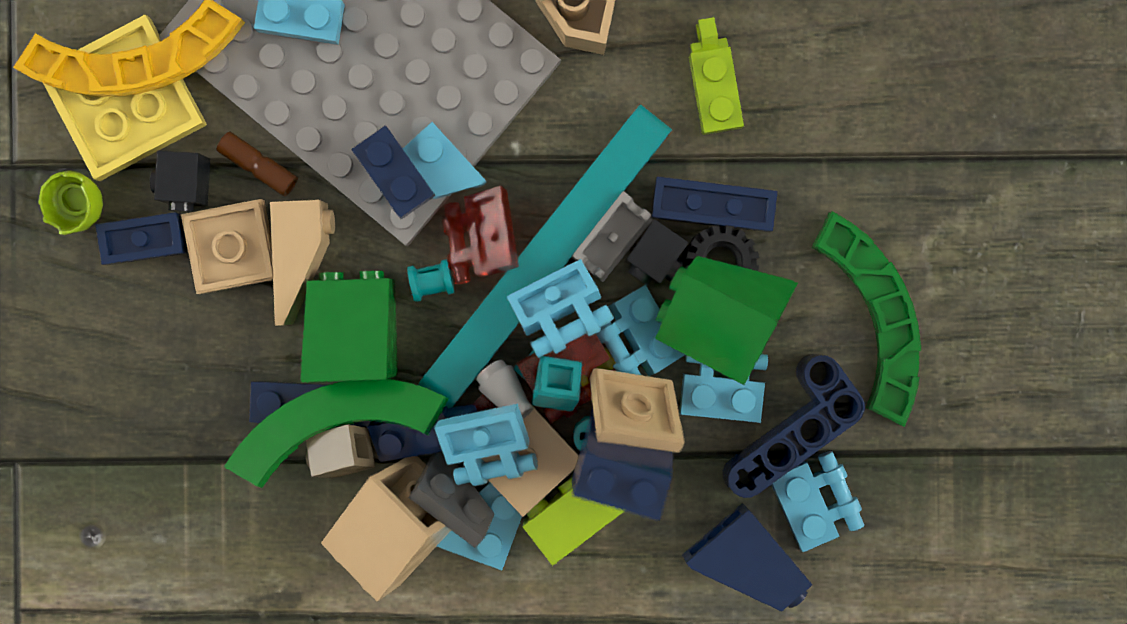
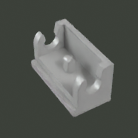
(612, 237)

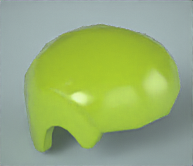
(70, 202)

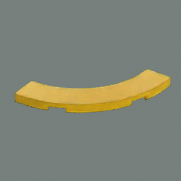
(136, 69)

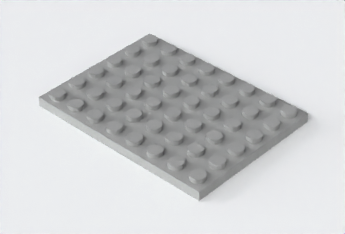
(393, 67)

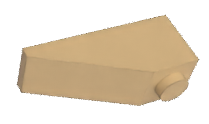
(298, 246)

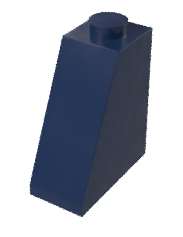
(749, 561)

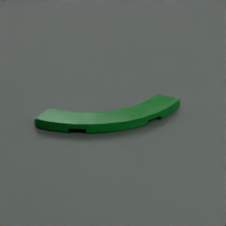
(890, 311)
(327, 409)

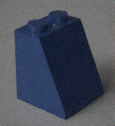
(622, 475)

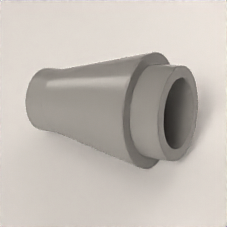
(503, 387)

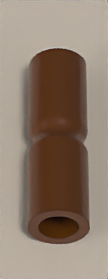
(253, 161)

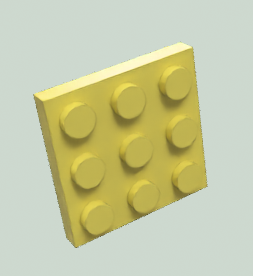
(131, 127)

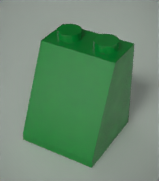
(723, 314)
(349, 328)

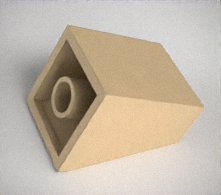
(384, 531)

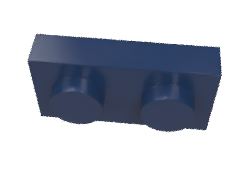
(393, 172)
(141, 238)

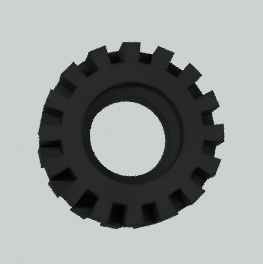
(723, 237)

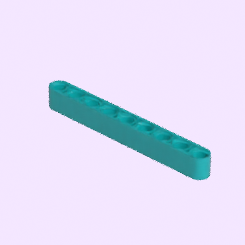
(547, 252)

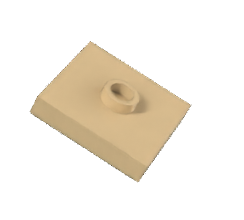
(229, 246)
(636, 410)
(554, 459)

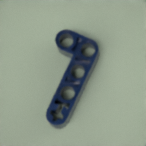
(788, 431)

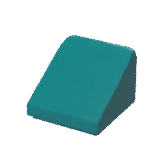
(557, 383)

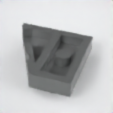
(454, 505)

